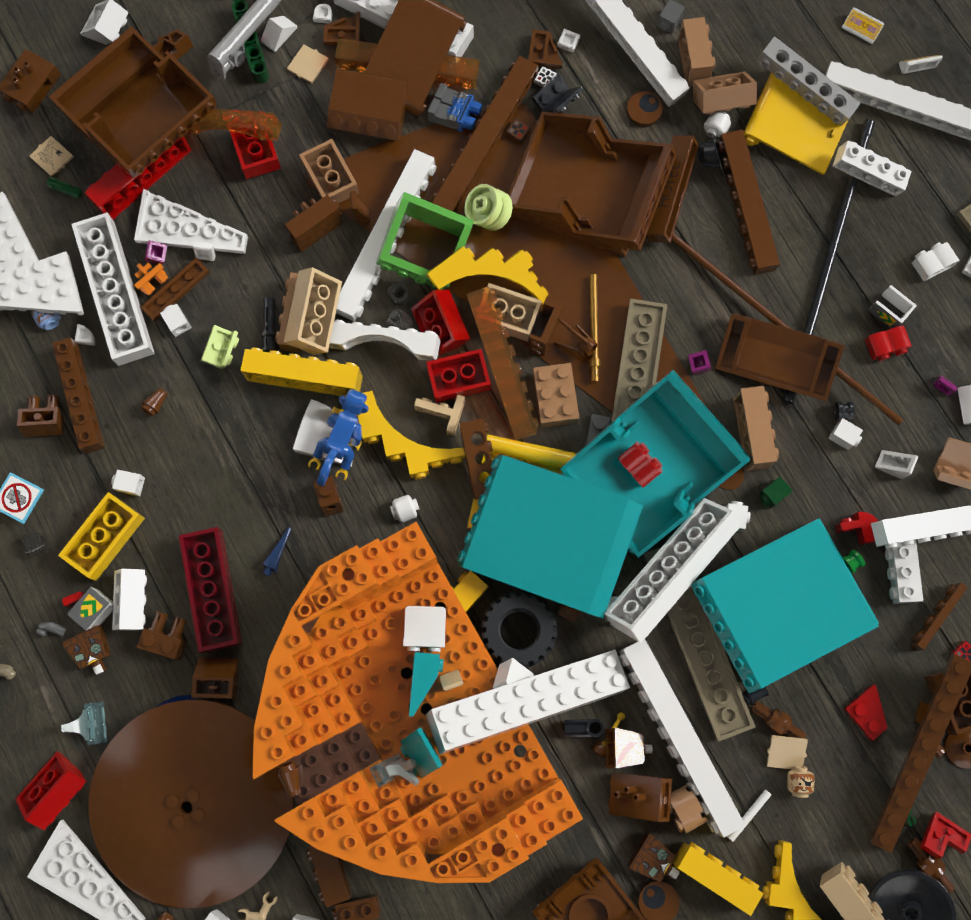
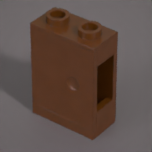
(29, 81)
(314, 221)
(640, 796)

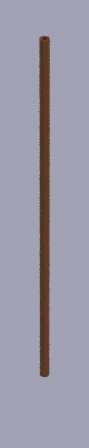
(775, 320)

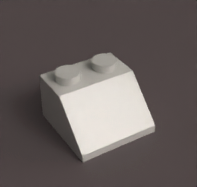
(105, 22)

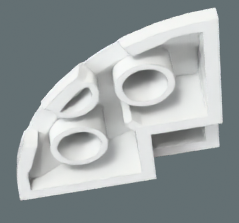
(314, 428)

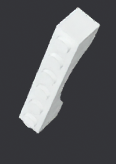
(421, 345)

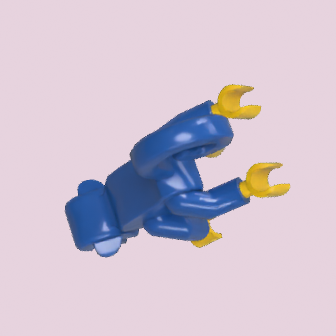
(345, 433)

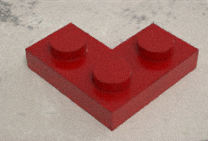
(944, 832)

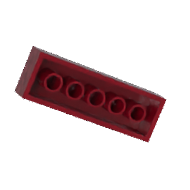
(210, 590)

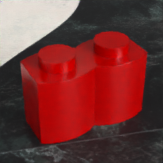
(888, 343)
(640, 463)

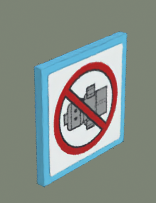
(18, 497)

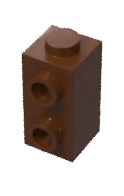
(358, 909)

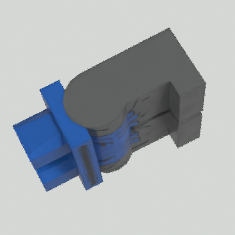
(453, 109)

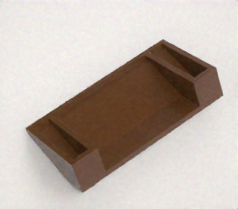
(780, 356)

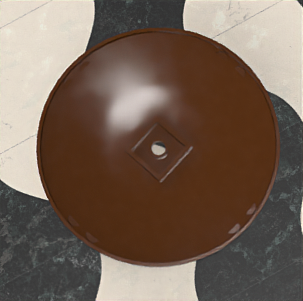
(194, 756)

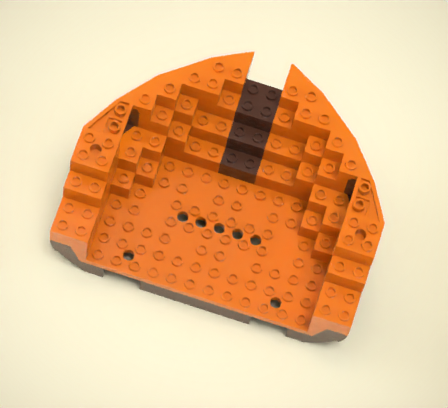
(342, 706)

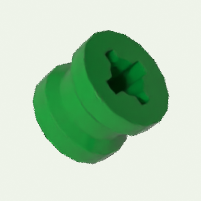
(854, 561)

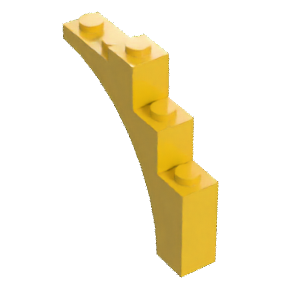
(490, 263)
(396, 446)
(785, 889)

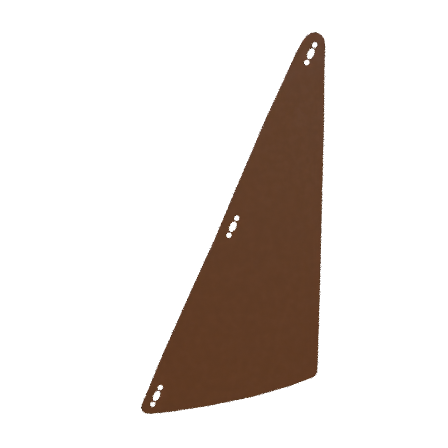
(558, 260)

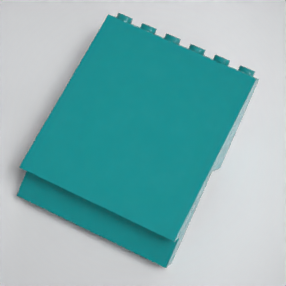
(687, 441)
(550, 535)
(784, 605)

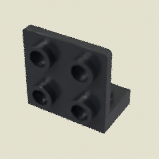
(555, 95)

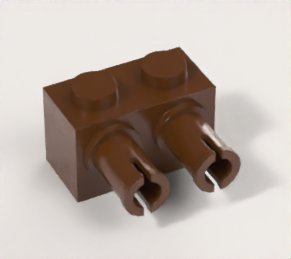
(41, 421)
(166, 645)

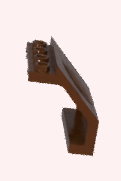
(588, 896)

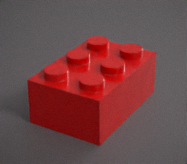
(255, 154)
(458, 375)

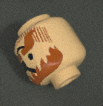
(800, 782)

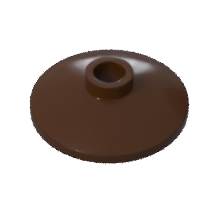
(955, 749)

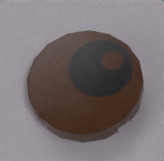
(644, 108)
(658, 901)

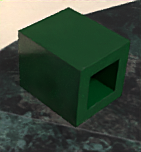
(775, 492)

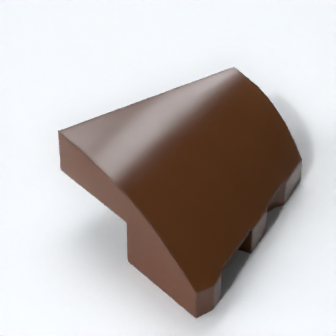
(175, 43)

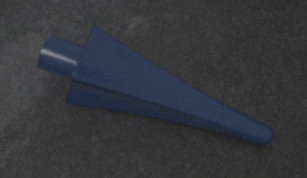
(272, 561)

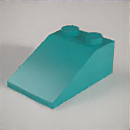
(424, 675)
(419, 747)

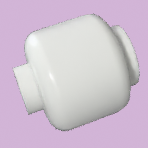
(717, 124)
(404, 508)

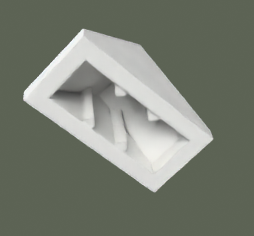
(277, 32)
(896, 463)
(510, 672)

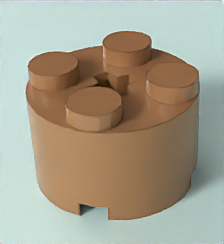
(686, 810)

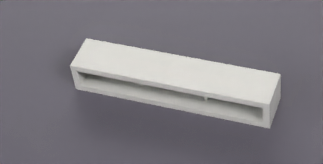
(922, 527)

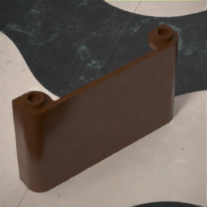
(416, 47)

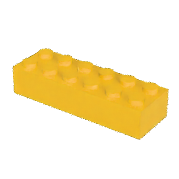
(300, 373)

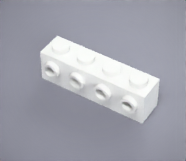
(871, 168)
(904, 574)

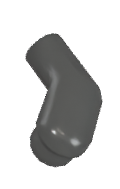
(52, 627)

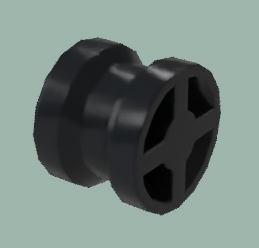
(844, 411)

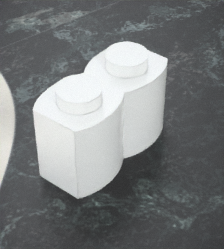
(935, 261)

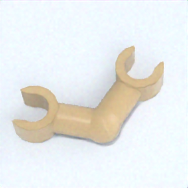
(263, 912)

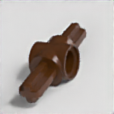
(777, 721)
(929, 864)

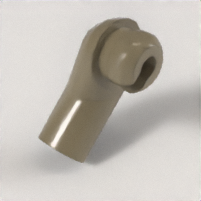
(7, 671)

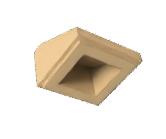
(451, 680)

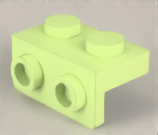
(219, 347)

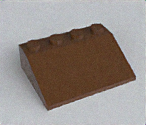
(367, 104)

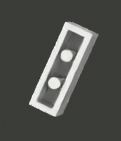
(129, 599)

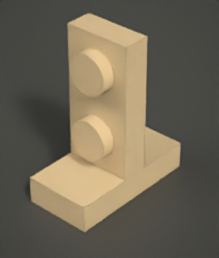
(443, 410)

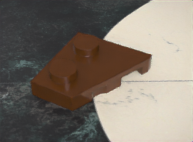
(343, 29)
(543, 50)

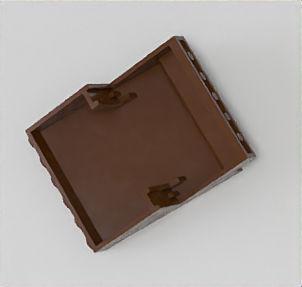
(133, 102)
(590, 183)

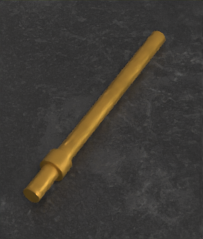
(594, 362)

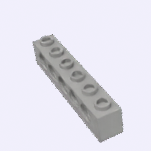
(817, 82)

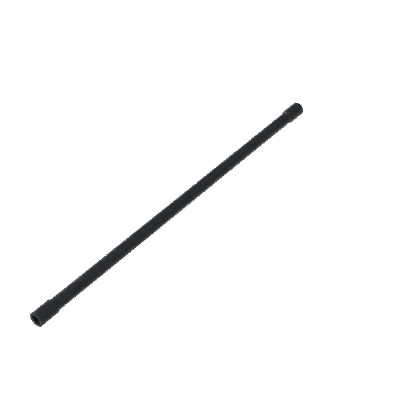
(866, 133)

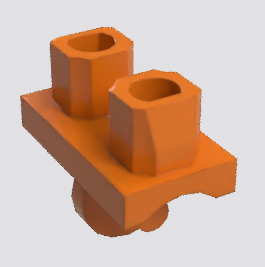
(157, 272)

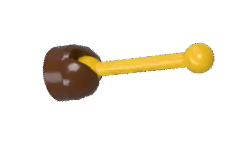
(600, 746)

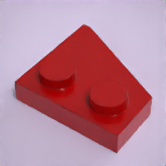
(868, 713)

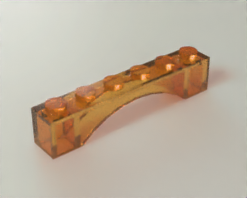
(254, 123)

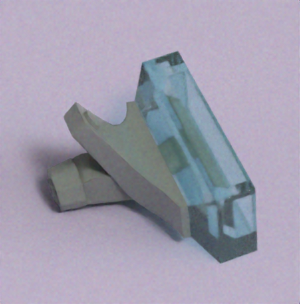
(90, 724)
(393, 768)

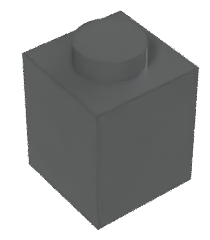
(670, 16)

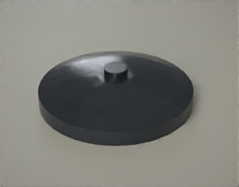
(912, 896)

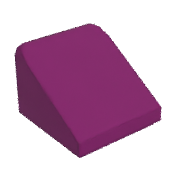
(945, 385)

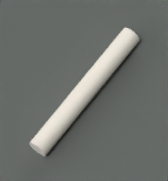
(751, 813)

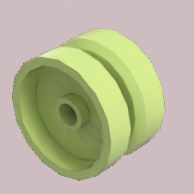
(488, 207)

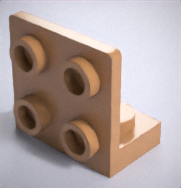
(955, 463)

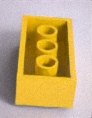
(101, 536)
(721, 880)

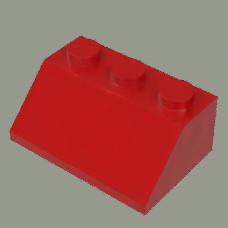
(440, 315)
(50, 791)

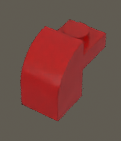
(862, 524)

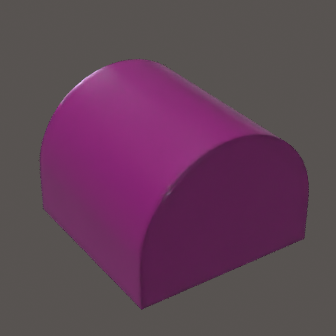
(155, 252)
(699, 362)

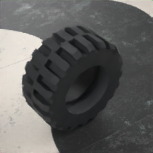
(519, 603)

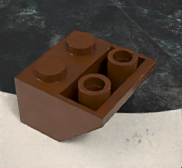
(215, 678)

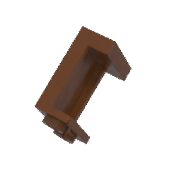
(553, 310)

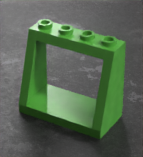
(427, 213)

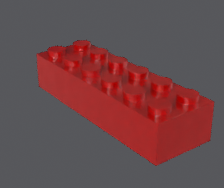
(119, 190)

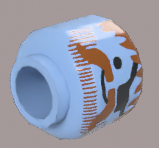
(46, 320)

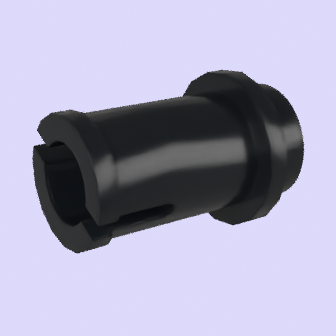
(754, 696)

